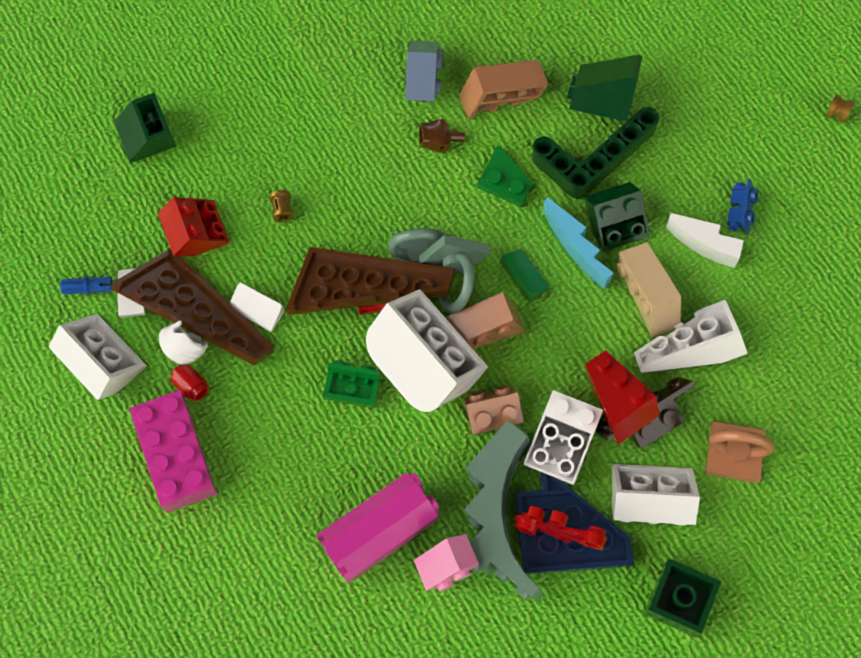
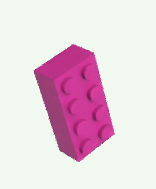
(173, 451)

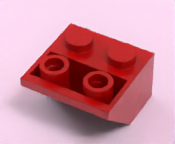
(192, 226)

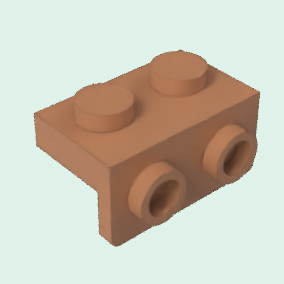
(493, 409)

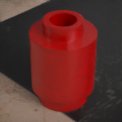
(189, 382)

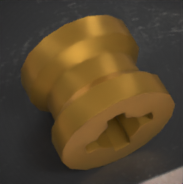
(840, 108)

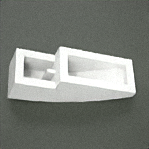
(705, 239)

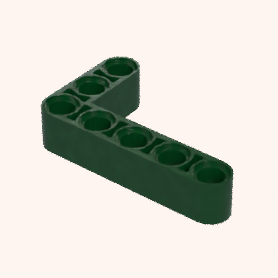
(600, 157)

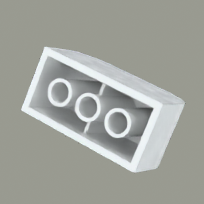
(422, 352)

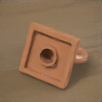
(737, 452)

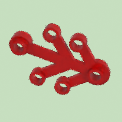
(555, 527)

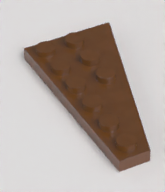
(353, 280)
(179, 293)

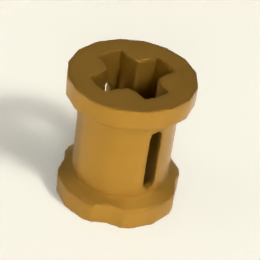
(281, 206)

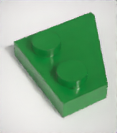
(505, 179)

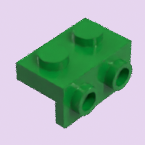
(352, 384)

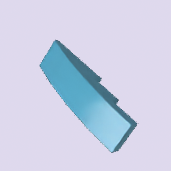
(571, 235)

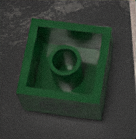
(682, 598)

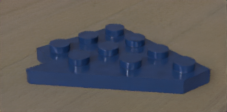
(548, 554)

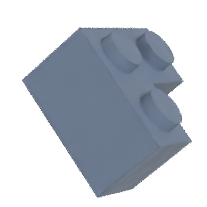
(421, 73)

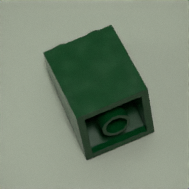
(605, 87)

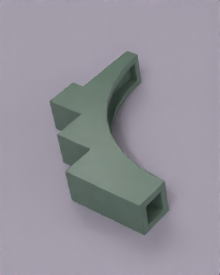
(492, 474)

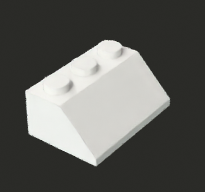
(96, 355)
(654, 494)

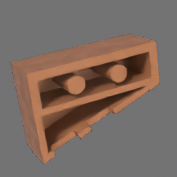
(501, 85)
(488, 321)

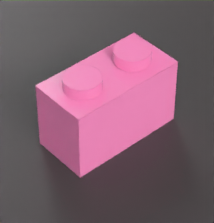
(446, 562)

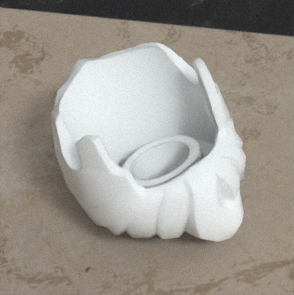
(181, 346)

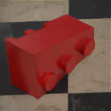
(621, 396)

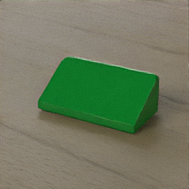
(524, 274)

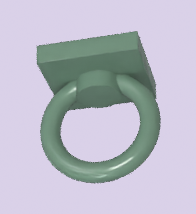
(412, 243)
(461, 256)

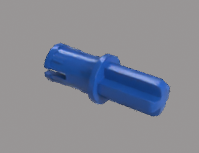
(85, 285)

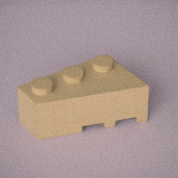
(651, 289)

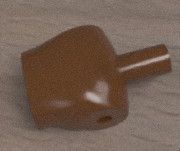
(437, 136)

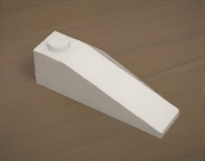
(703, 340)

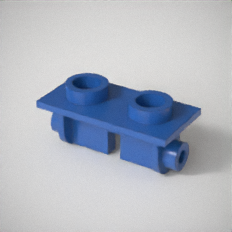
(744, 197)

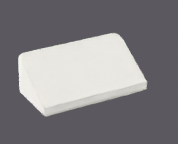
(257, 307)

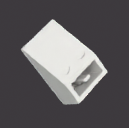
(563, 437)

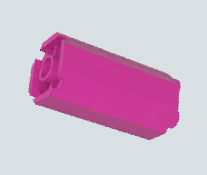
(379, 526)

